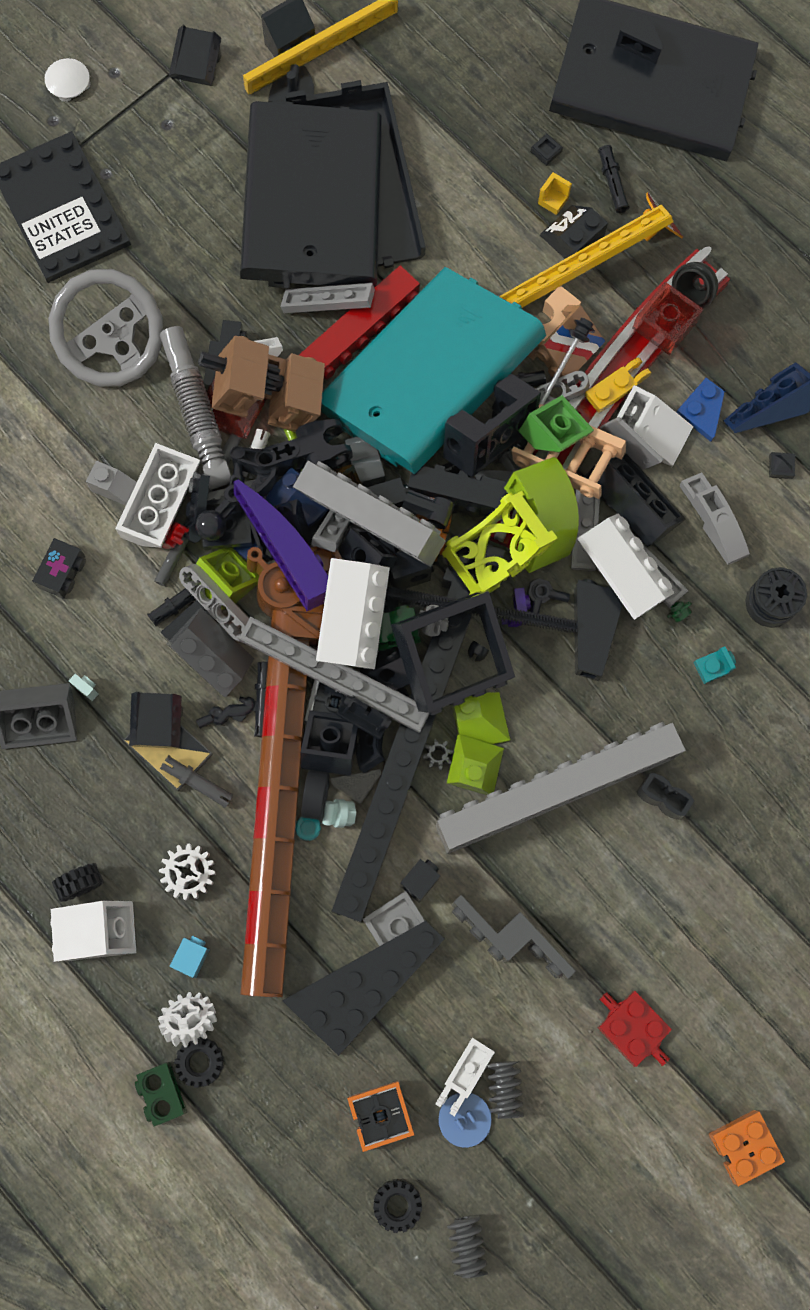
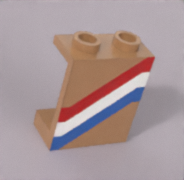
(558, 343)

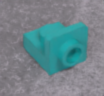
(715, 665)

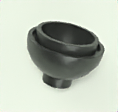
(687, 282)

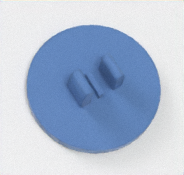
(469, 1124)

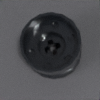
(763, 599)

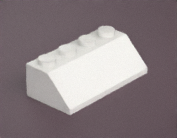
(157, 497)
(626, 565)
(352, 613)

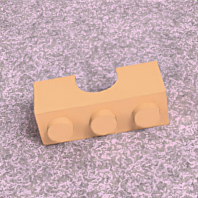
(552, 308)

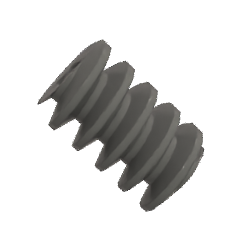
(505, 1090)
(467, 1247)

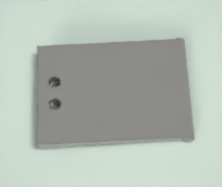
(636, 447)

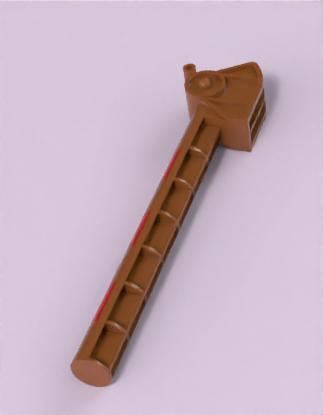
(277, 781)

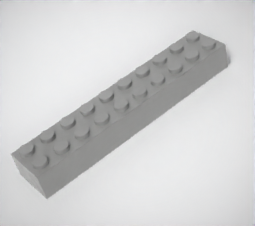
(559, 788)

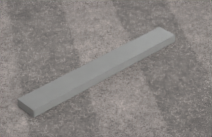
(333, 675)

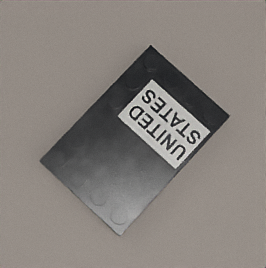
(60, 207)

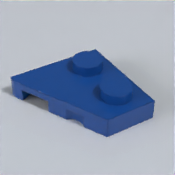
(703, 408)

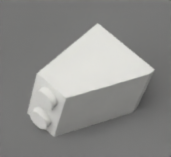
(93, 930)

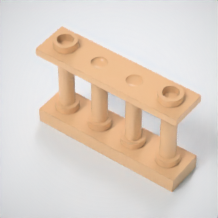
(601, 440)

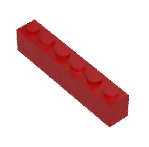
(360, 324)

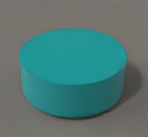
(308, 829)

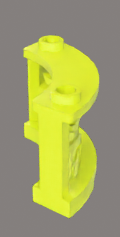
(533, 544)

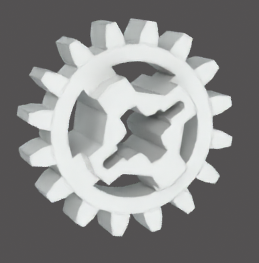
(193, 861)
(189, 1018)

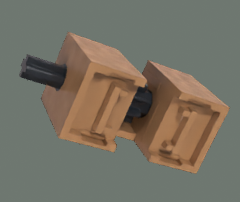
(250, 374)

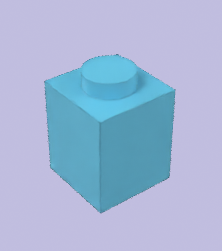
(190, 956)

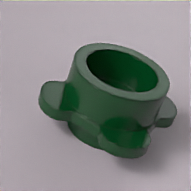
(680, 611)

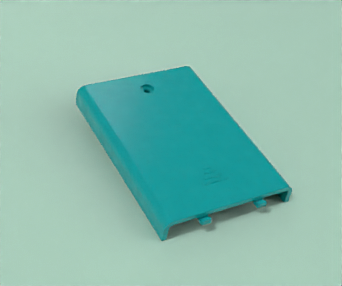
(429, 366)

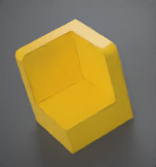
(554, 193)

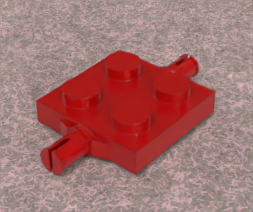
(634, 1028)

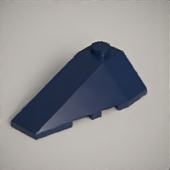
(781, 400)
(283, 492)

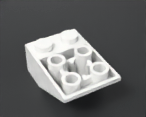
(656, 423)

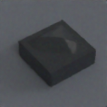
(782, 465)

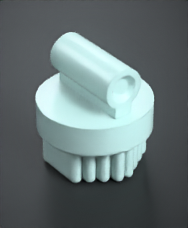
(339, 813)

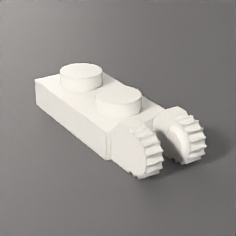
(466, 1073)

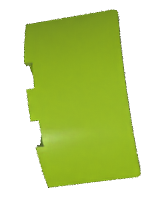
(554, 503)

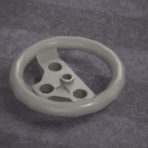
(75, 351)

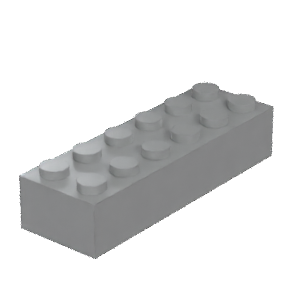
(370, 512)

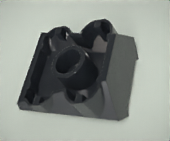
(195, 56)
(295, 516)
(155, 720)

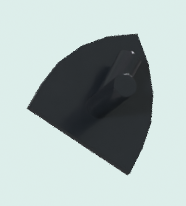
(295, 80)

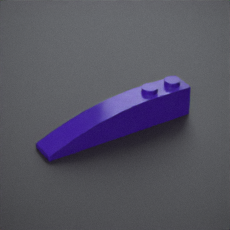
(286, 546)

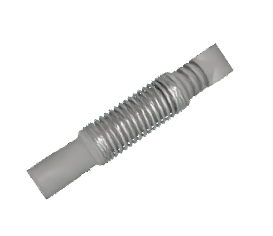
(188, 382)

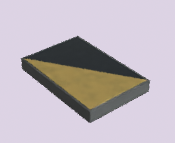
(190, 753)

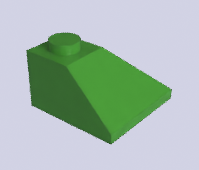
(555, 426)

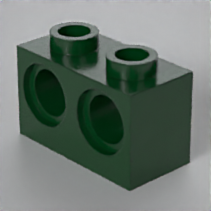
(168, 1091)

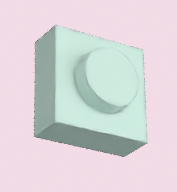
(84, 685)

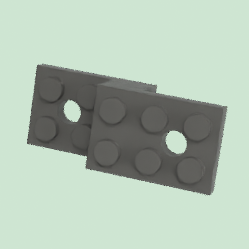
(512, 938)

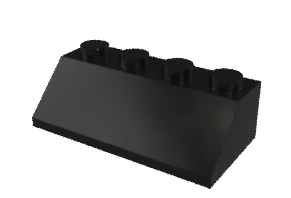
(638, 500)

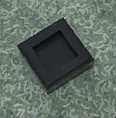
(546, 149)

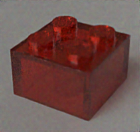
(667, 318)

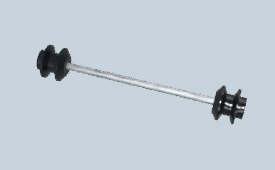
(580, 335)

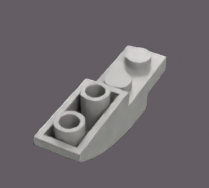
(717, 517)

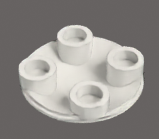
(67, 79)

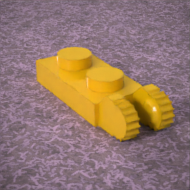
(615, 386)

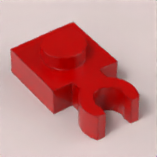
(174, 535)

